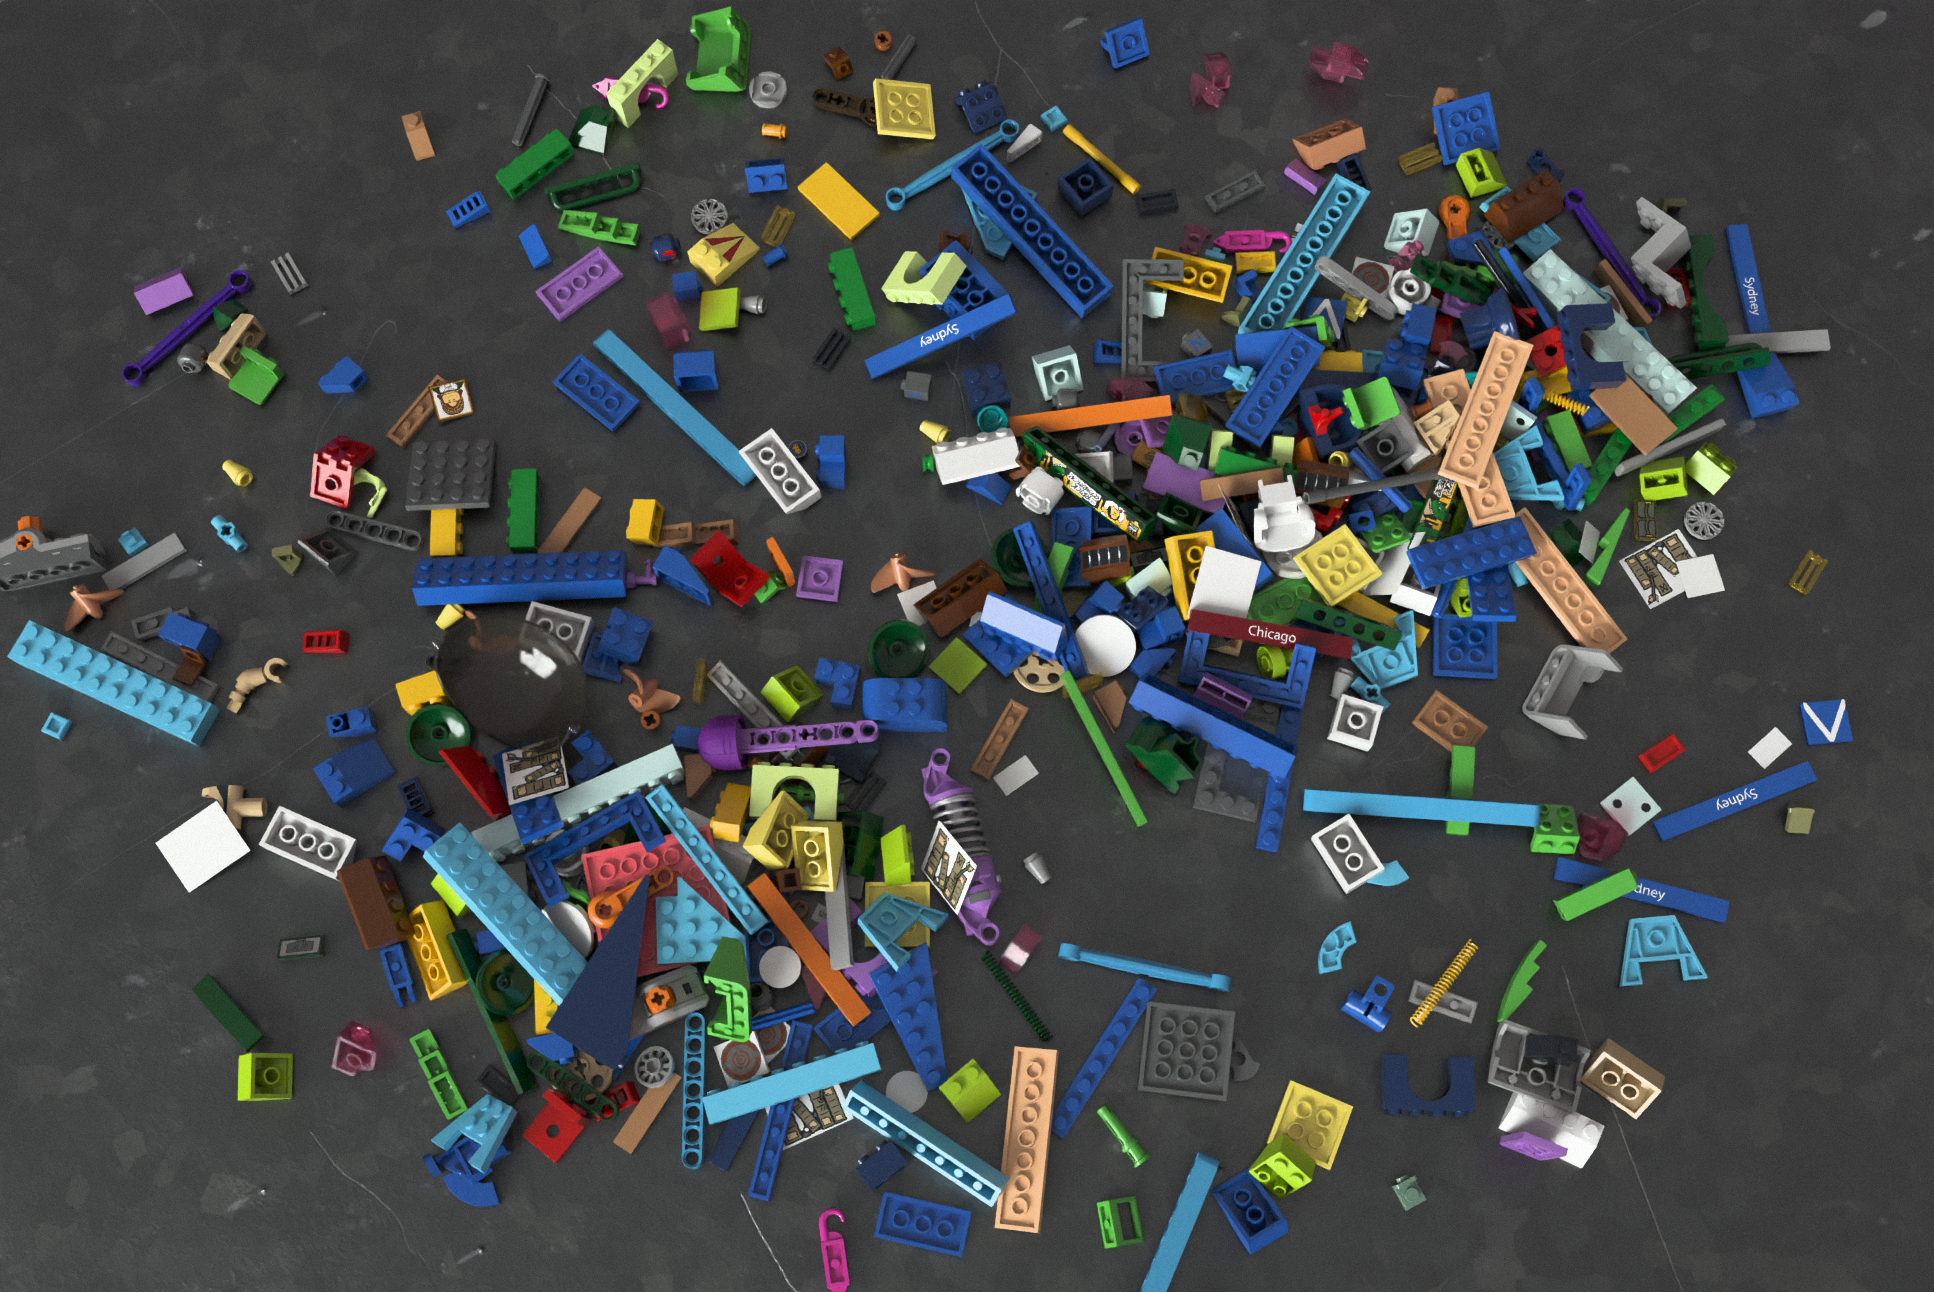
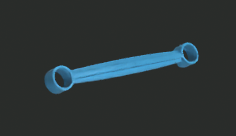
(944, 169)
(1146, 967)

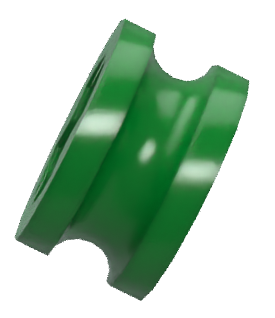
(927, 462)

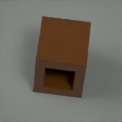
(787, 879)

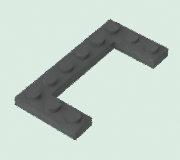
(1133, 274)
(1208, 794)

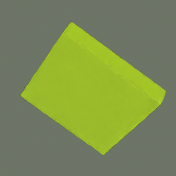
(719, 309)
(957, 666)

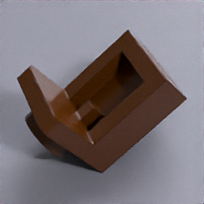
(839, 62)
(947, 238)
(1026, 461)

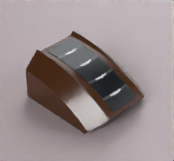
(1323, 476)
(1105, 559)
(804, 755)

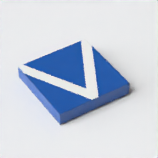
(1332, 310)
(1826, 722)

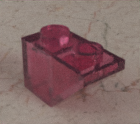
(1129, 388)

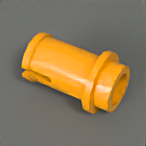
(774, 130)

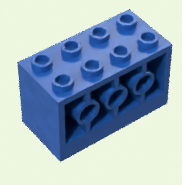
(971, 290)

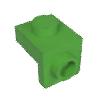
(771, 586)

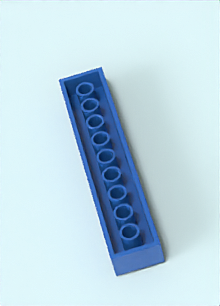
(1031, 231)
(520, 577)

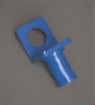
(1353, 524)

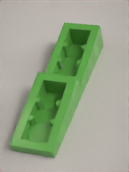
(1608, 542)

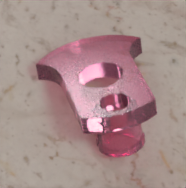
(1194, 230)
(1409, 250)
(1452, 349)

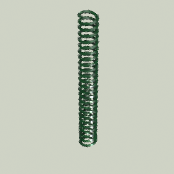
(1015, 997)

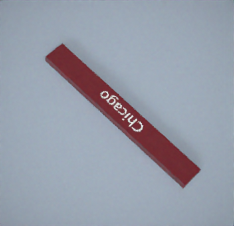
(1268, 633)

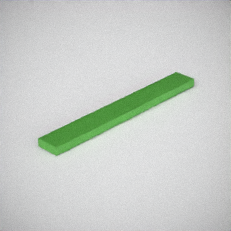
(1103, 748)

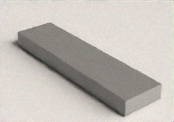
(144, 562)

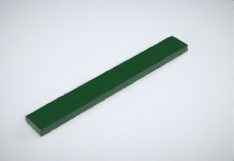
(497, 1024)

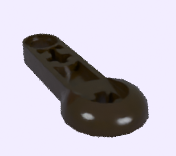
(851, 105)

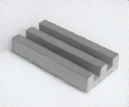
(282, 261)

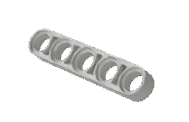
(1356, 287)

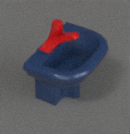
(1496, 316)
(1327, 419)

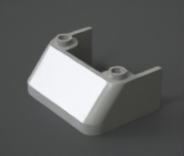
(1560, 683)

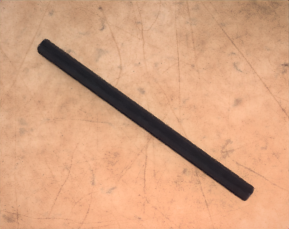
(1504, 282)

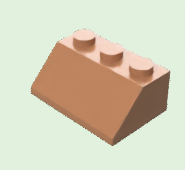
(1330, 143)

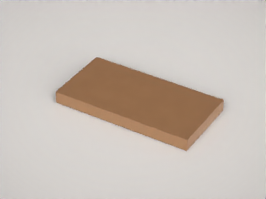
(1634, 415)

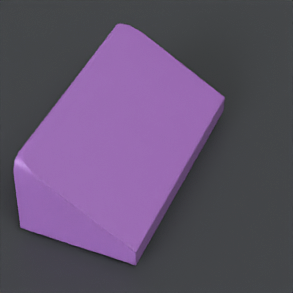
(1305, 176)

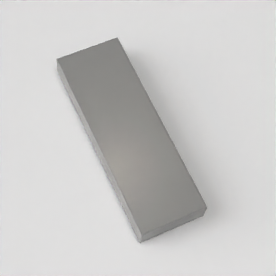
(1449, 1004)

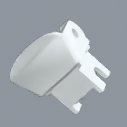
(1277, 520)

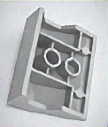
(1534, 1078)

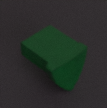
(227, 312)

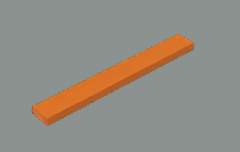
(1093, 415)
(808, 949)

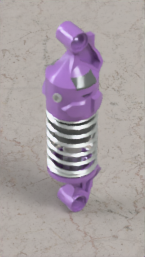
(949, 797)

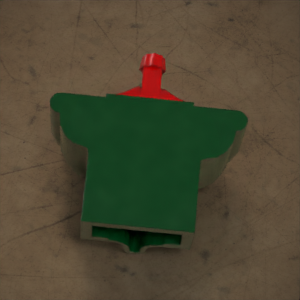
(1164, 752)

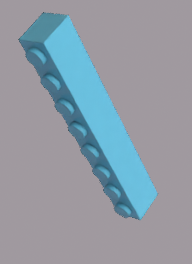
(791, 1083)
(926, 1143)

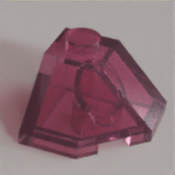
(1600, 837)
(355, 1050)

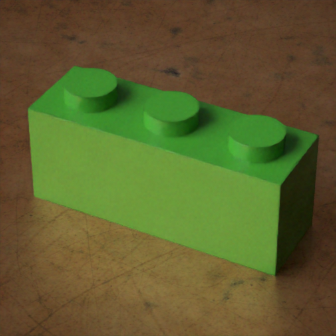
(1566, 440)

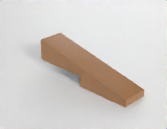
(696, 534)

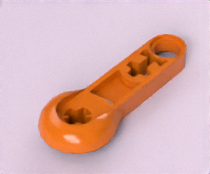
(1455, 223)
(619, 899)

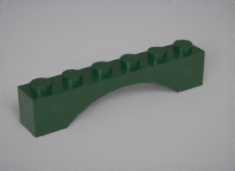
(1710, 328)

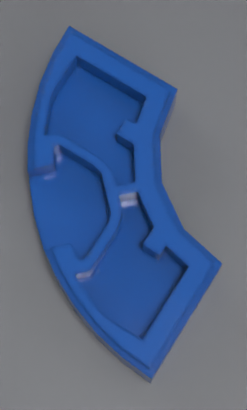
(474, 1194)

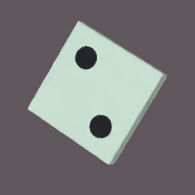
(1516, 421)
(1630, 806)

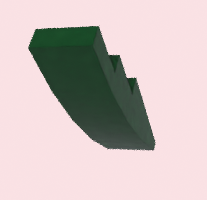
(1449, 281)
(228, 1013)

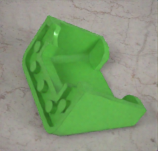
(722, 51)
(730, 976)

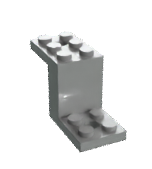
(1660, 252)

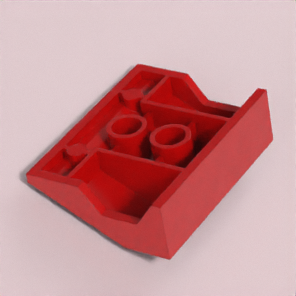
(478, 779)

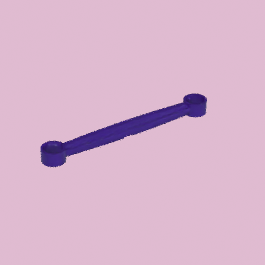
(1609, 250)
(186, 328)

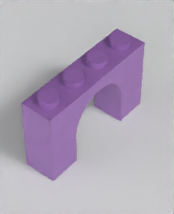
(859, 971)

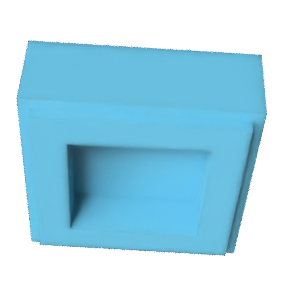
(1053, 118)
(56, 726)

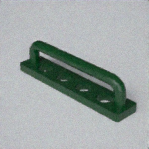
(632, 169)
(1718, 356)
(1389, 640)

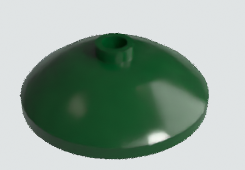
(1004, 552)
(908, 659)
(426, 742)
(517, 986)

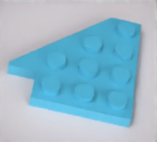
(992, 238)
(690, 927)

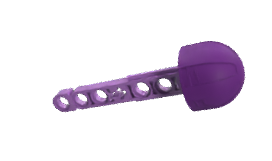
(727, 742)

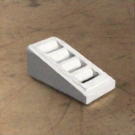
(1028, 139)

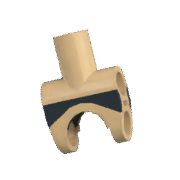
(234, 805)

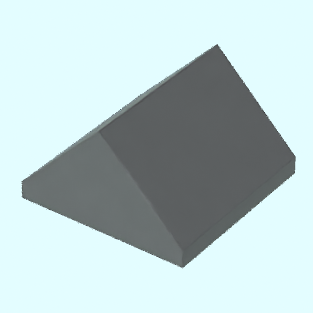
(1385, 446)
(328, 549)

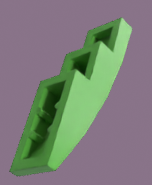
(598, 227)
(1059, 562)
(1461, 783)
(1518, 987)
(438, 1073)

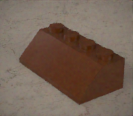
(1526, 206)
(959, 597)
(376, 903)

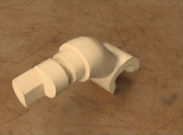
(250, 679)

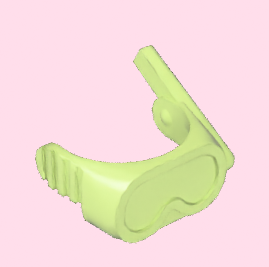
(364, 476)

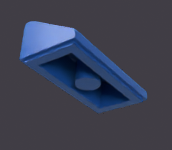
(535, 247)

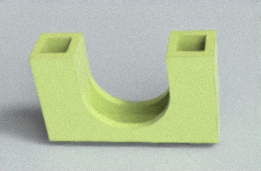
(655, 63)
(905, 282)
(1280, 449)
(768, 778)

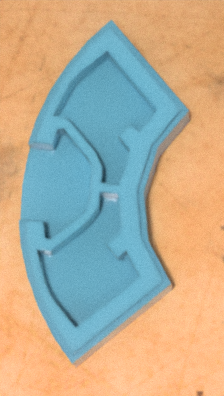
(1392, 875)
(1334, 947)

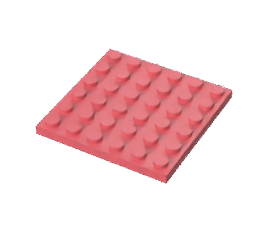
(622, 865)

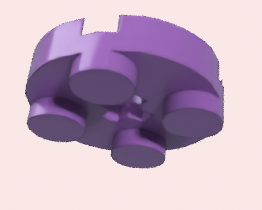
(1126, 432)

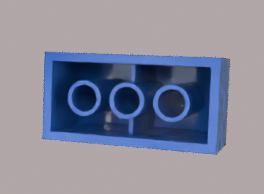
(1230, 539)
(905, 704)

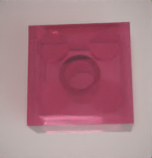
(668, 320)

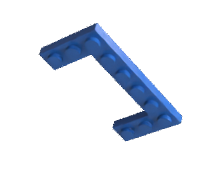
(1572, 484)
(1287, 693)
(542, 858)

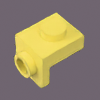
(1355, 307)

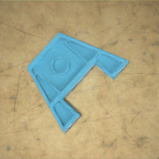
(1517, 471)
(1388, 666)
(891, 918)
(1657, 940)
(484, 1123)

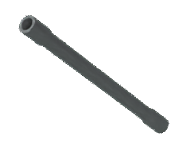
(1321, 495)

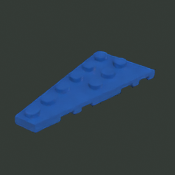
(913, 1011)

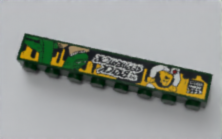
(1089, 485)
(1436, 509)

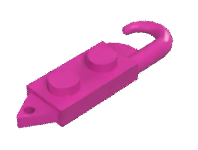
(608, 82)
(1251, 241)
(834, 1253)

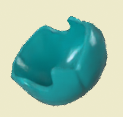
(991, 418)

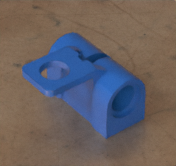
(1370, 1007)

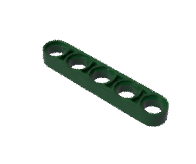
(583, 1089)

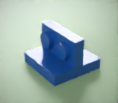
(1126, 42)
(766, 175)

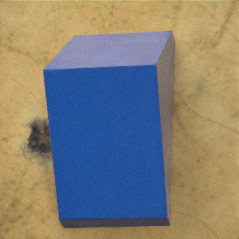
(990, 486)

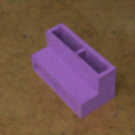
(163, 290)
(1223, 695)

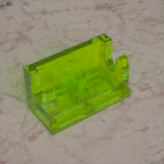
(1459, 520)

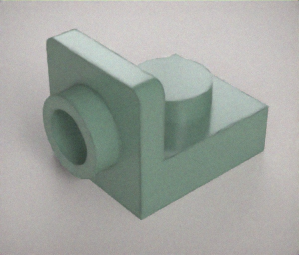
(1408, 1191)

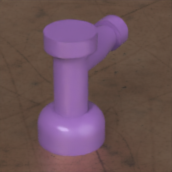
(649, 577)

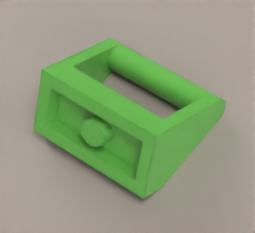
(1111, 1223)

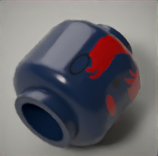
(665, 247)

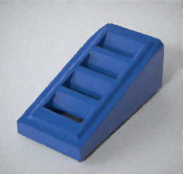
(470, 201)
(1099, 357)

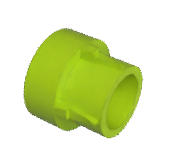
(1274, 661)

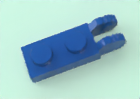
(398, 972)

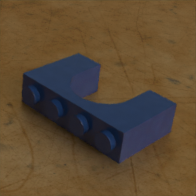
(1582, 370)
(1399, 1097)

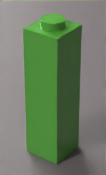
(1596, 893)

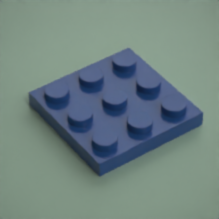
(1465, 126)
(1464, 647)
(999, 653)

